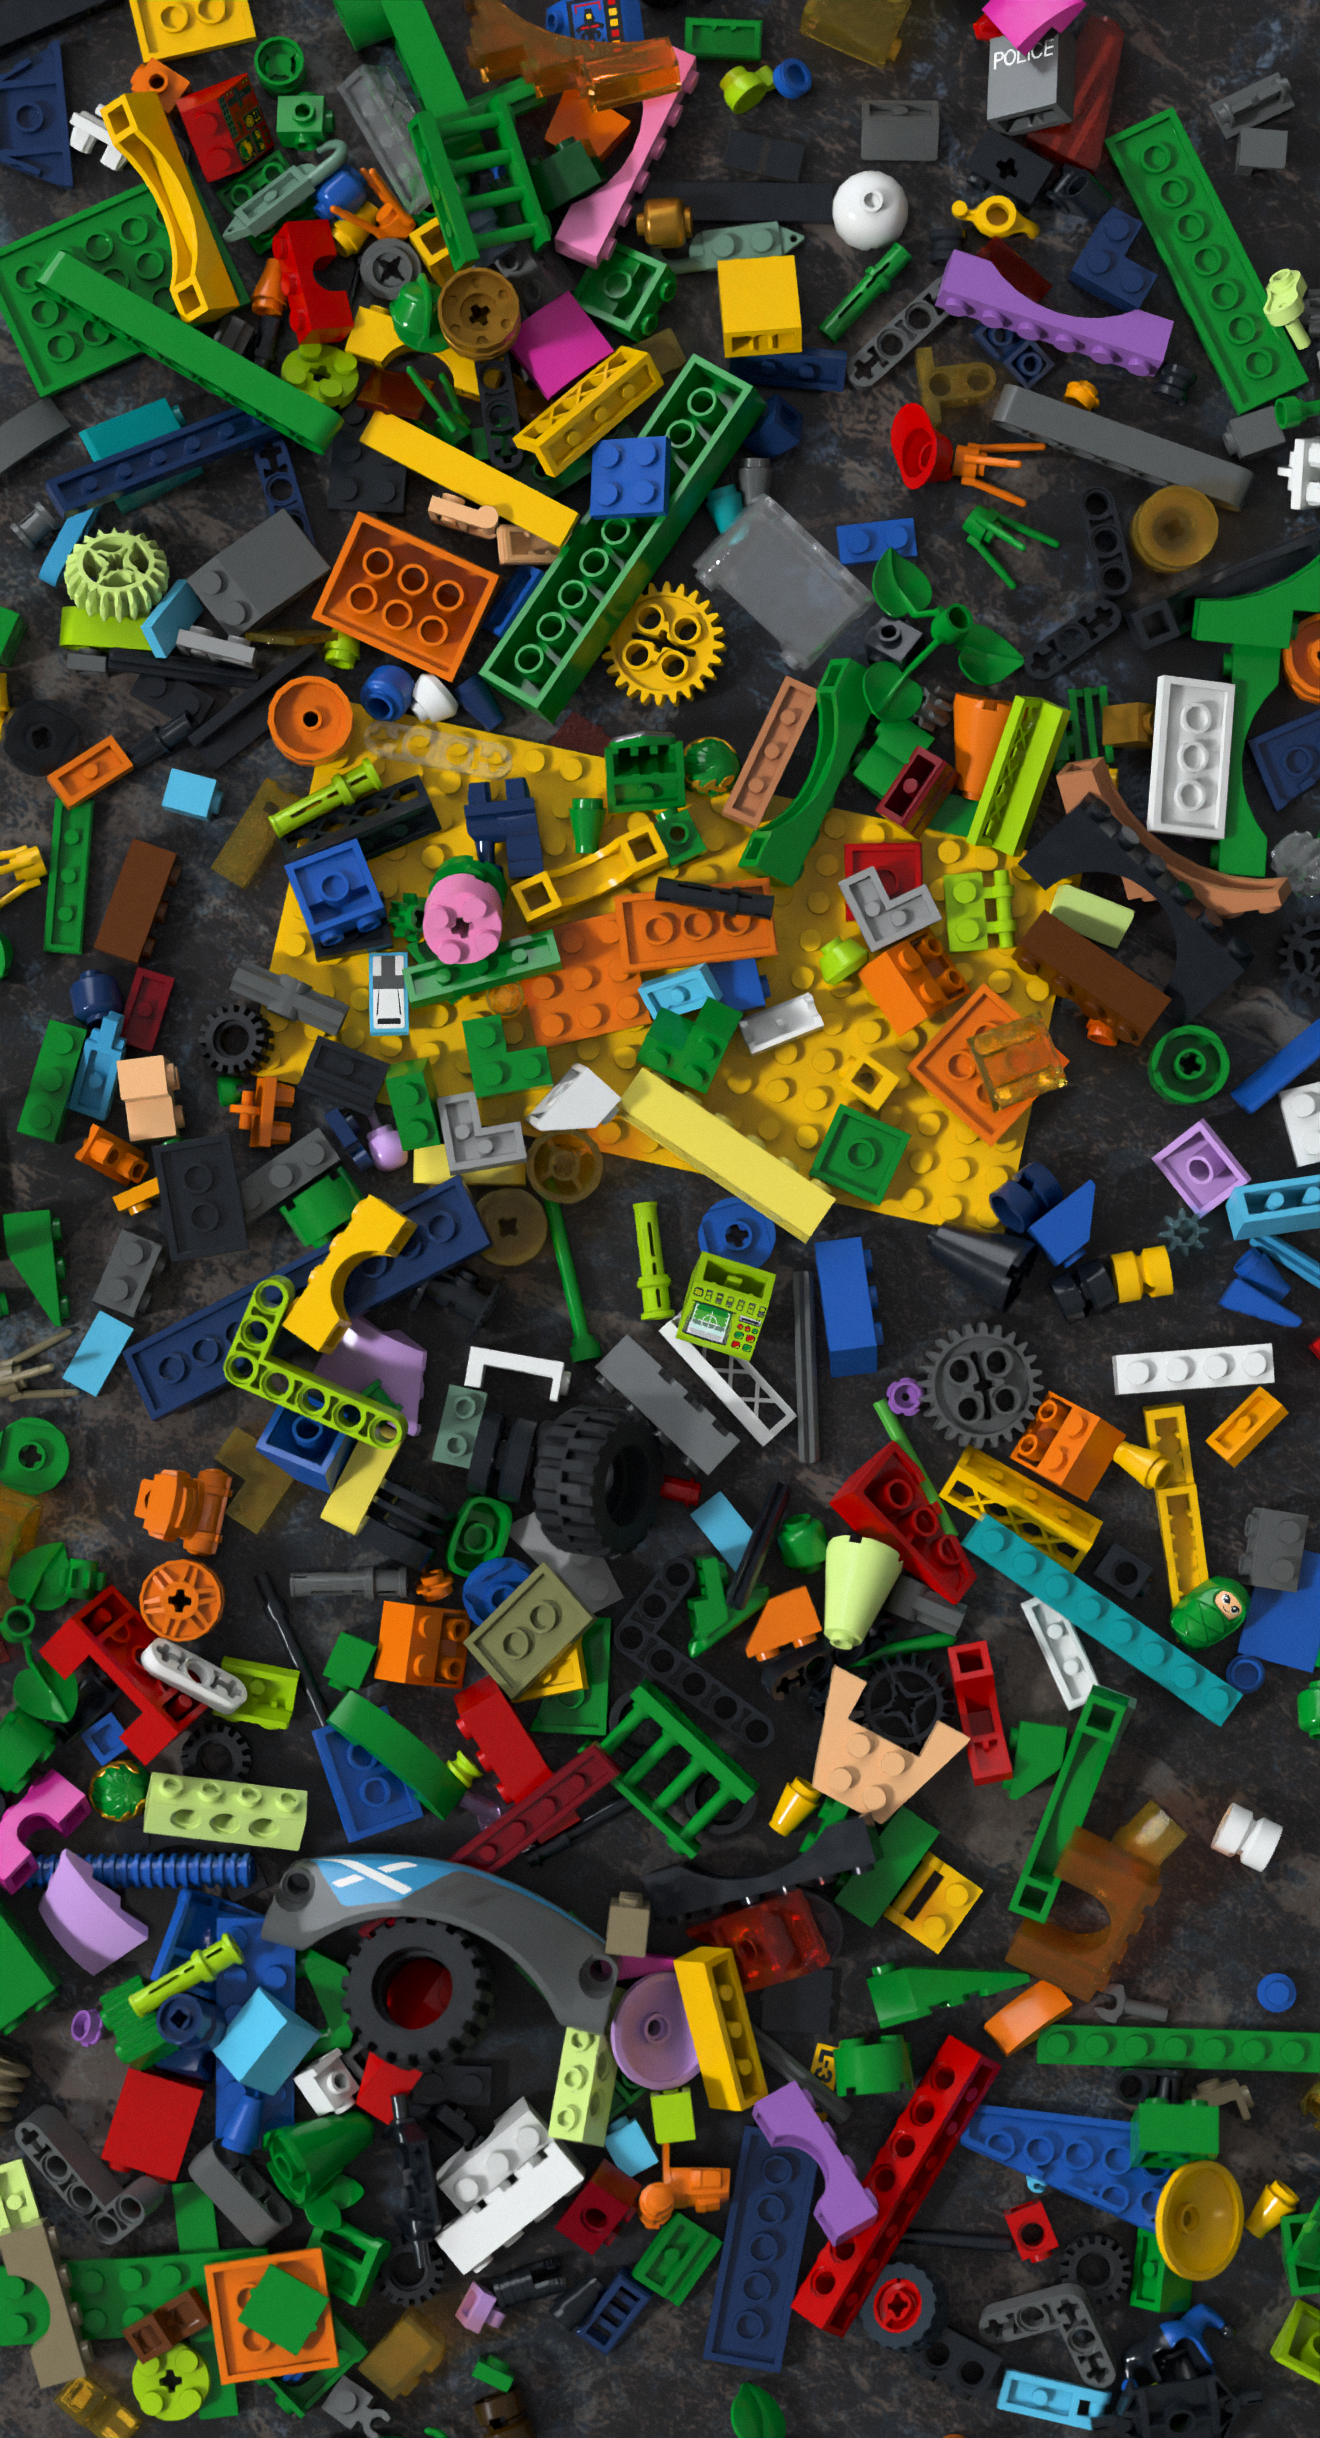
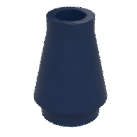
(478, 700)

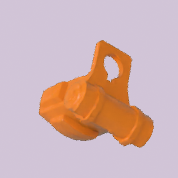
(186, 1508)
(682, 2188)

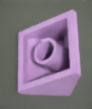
(1201, 1168)

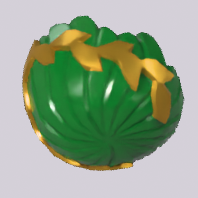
(711, 766)
(119, 1790)

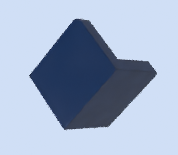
(775, 430)
(189, 2065)

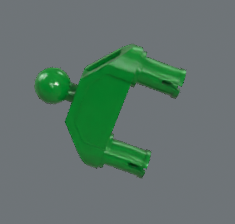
(325, 1975)

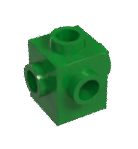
(304, 121)

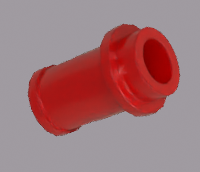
(681, 1490)

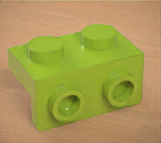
(269, 1693)

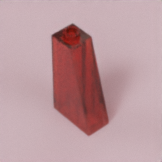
(1095, 77)

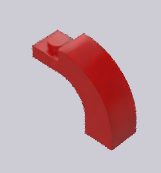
(979, 1712)

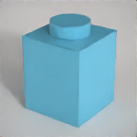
(192, 795)
(630, 2145)

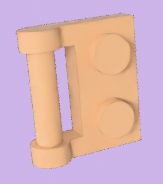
(453, 514)

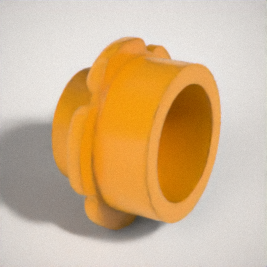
(1081, 395)

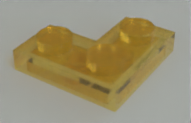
(263, 1485)

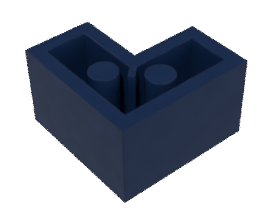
(1104, 265)

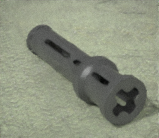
(366, 1583)

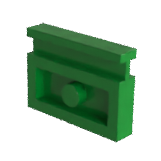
(677, 2257)

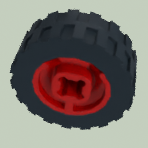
(906, 2308)

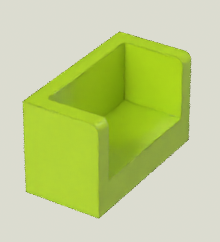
(673, 2114)

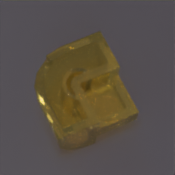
(1150, 1834)

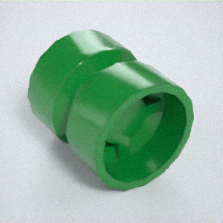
(280, 67)

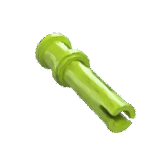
(282, 821)
(654, 1281)
(202, 1966)

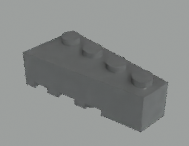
(667, 1405)

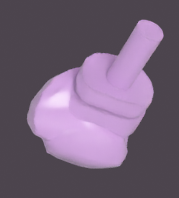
(385, 1146)

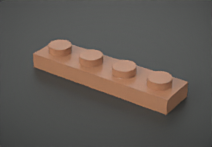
(771, 753)

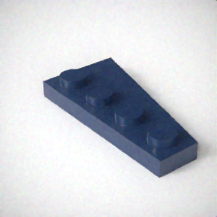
(1288, 758)

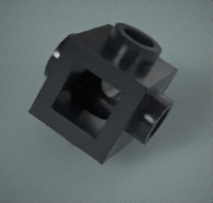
(894, 642)

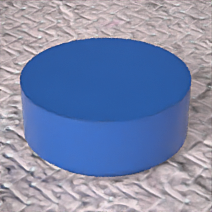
(792, 78)

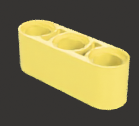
(432, 1167)
(359, 1483)

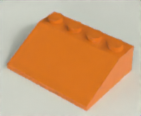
(407, 596)

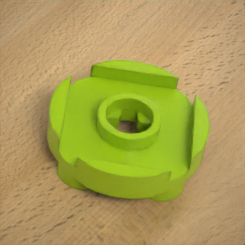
(323, 360)
(188, 2396)

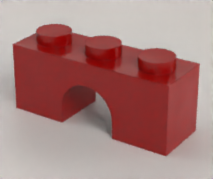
(315, 312)

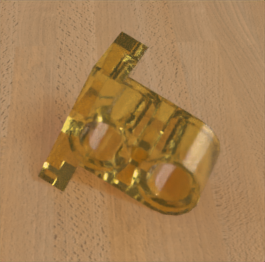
(956, 377)

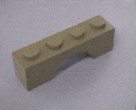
(32, 2253)

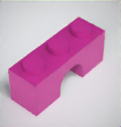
(48, 1805)

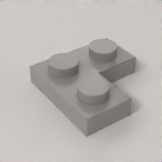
(202, 645)
(883, 919)
(477, 1148)

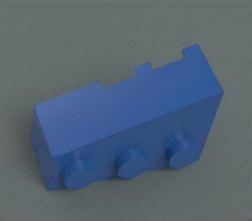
(848, 1306)

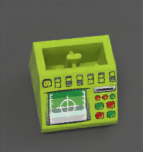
(725, 1305)

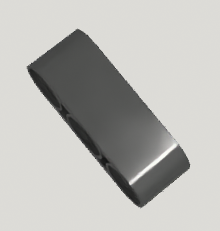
(240, 2192)

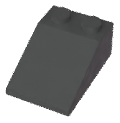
(259, 575)

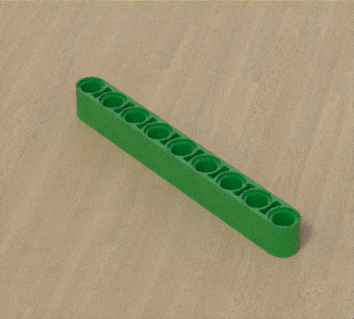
(189, 352)

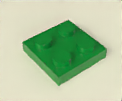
(859, 1155)

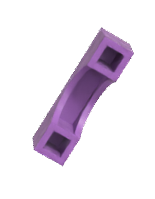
(790, 2121)

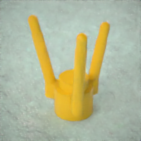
(26, 865)

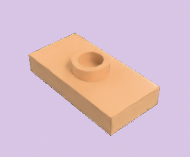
(523, 548)

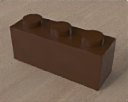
(138, 903)

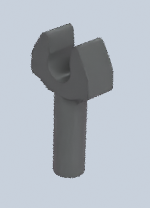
(1129, 2006)

